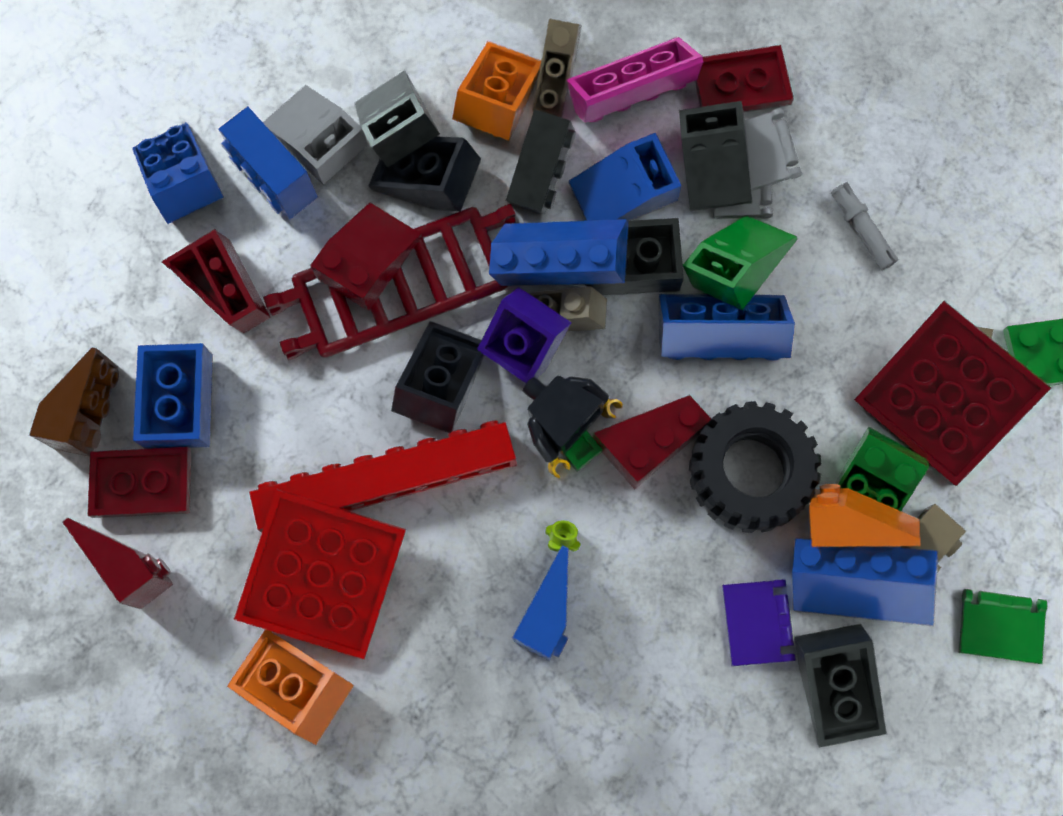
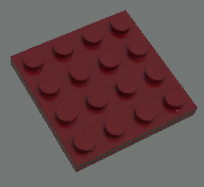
(952, 393)

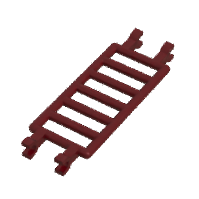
(317, 339)

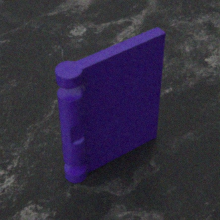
(757, 623)

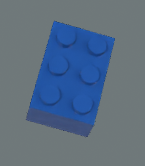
(267, 163)
(173, 396)

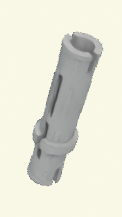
(860, 220)

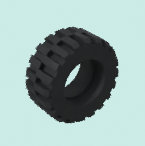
(778, 433)

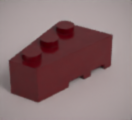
(218, 276)
(652, 438)

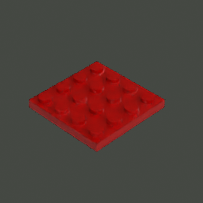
(320, 574)

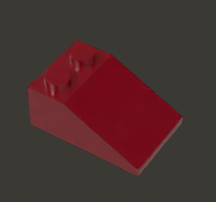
(365, 255)
(128, 573)

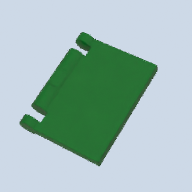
(1002, 627)

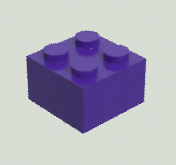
(523, 335)

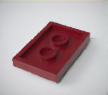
(749, 76)
(139, 482)

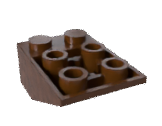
(75, 407)

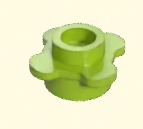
(563, 534)

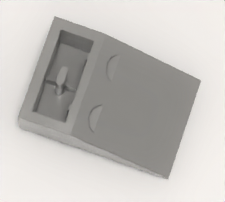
(317, 133)

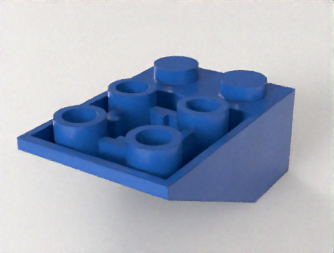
(176, 173)
(627, 182)

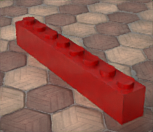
(398, 472)

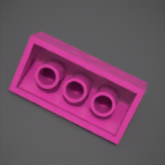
(634, 79)

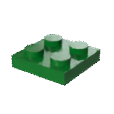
(1038, 348)

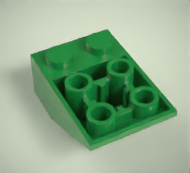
(737, 260)
(883, 470)

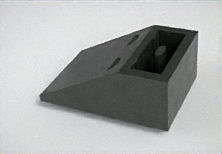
(395, 119)
(715, 156)

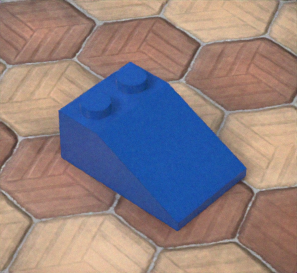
(545, 619)

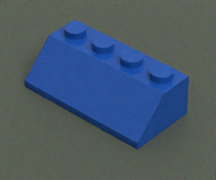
(560, 253)
(713, 329)
(865, 582)

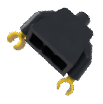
(564, 414)

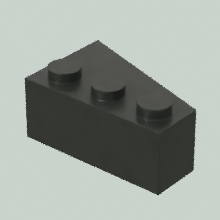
(541, 162)

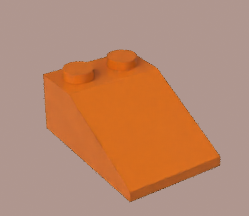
(496, 90)
(851, 519)
(290, 686)

